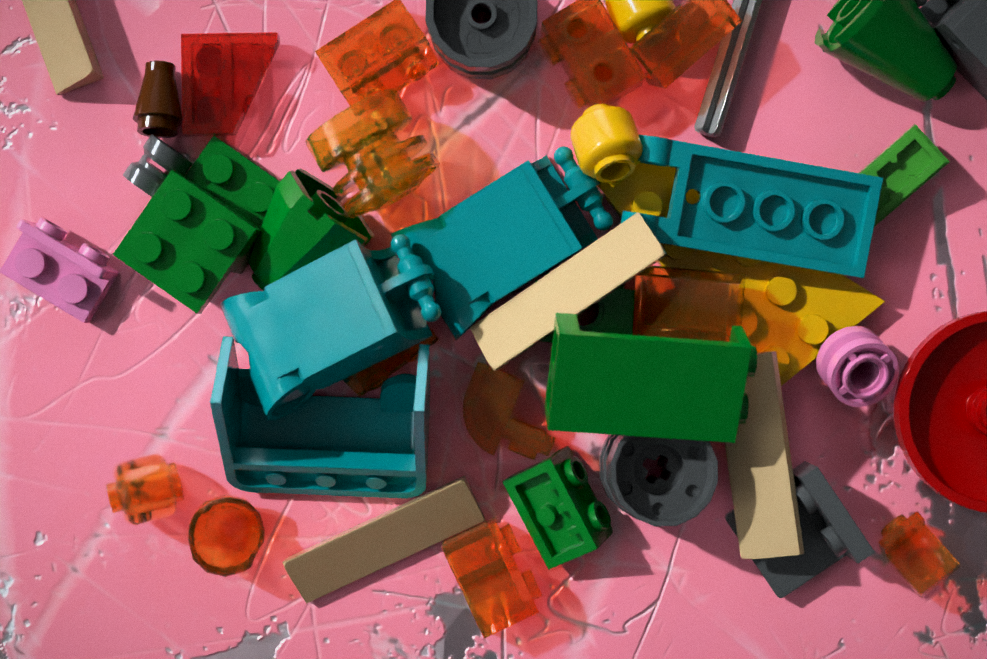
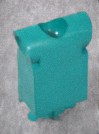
(507, 236)
(331, 320)

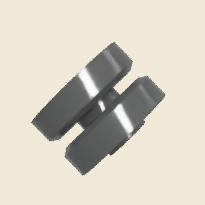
(484, 48)

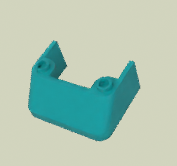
(328, 441)

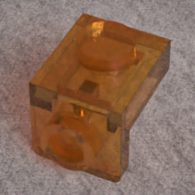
(916, 553)

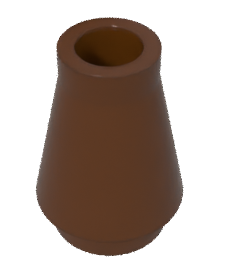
(158, 102)

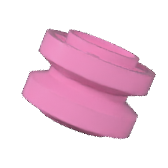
(868, 381)

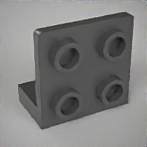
(826, 534)

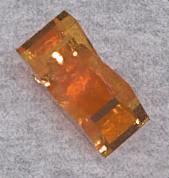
(489, 410)

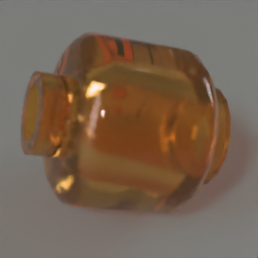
(145, 489)

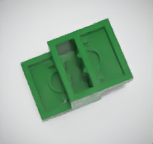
(200, 225)

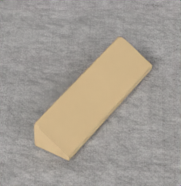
(63, 43)
(567, 289)
(763, 471)
(384, 539)

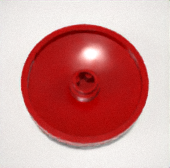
(944, 411)

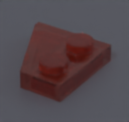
(222, 79)

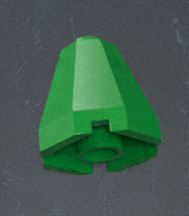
(302, 227)

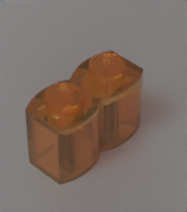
(491, 576)

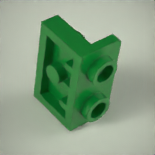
(559, 508)

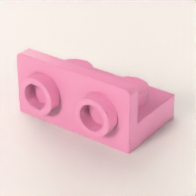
(58, 270)

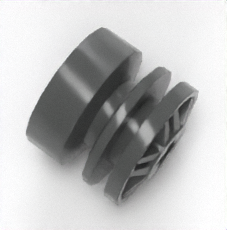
(671, 498)

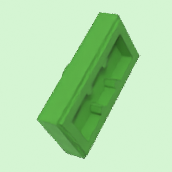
(904, 169)

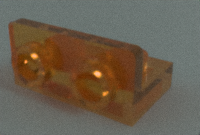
(378, 54)

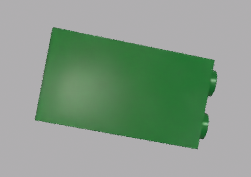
(647, 384)

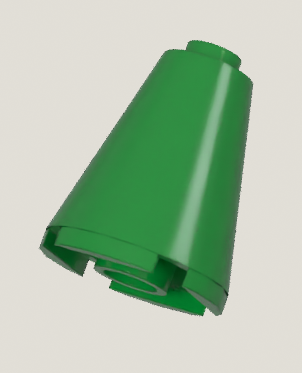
(890, 44)

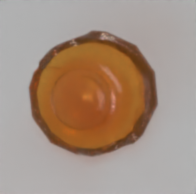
(225, 535)

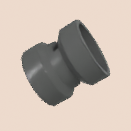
(148, 176)

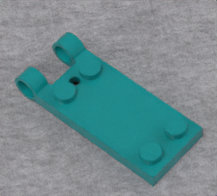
(765, 207)

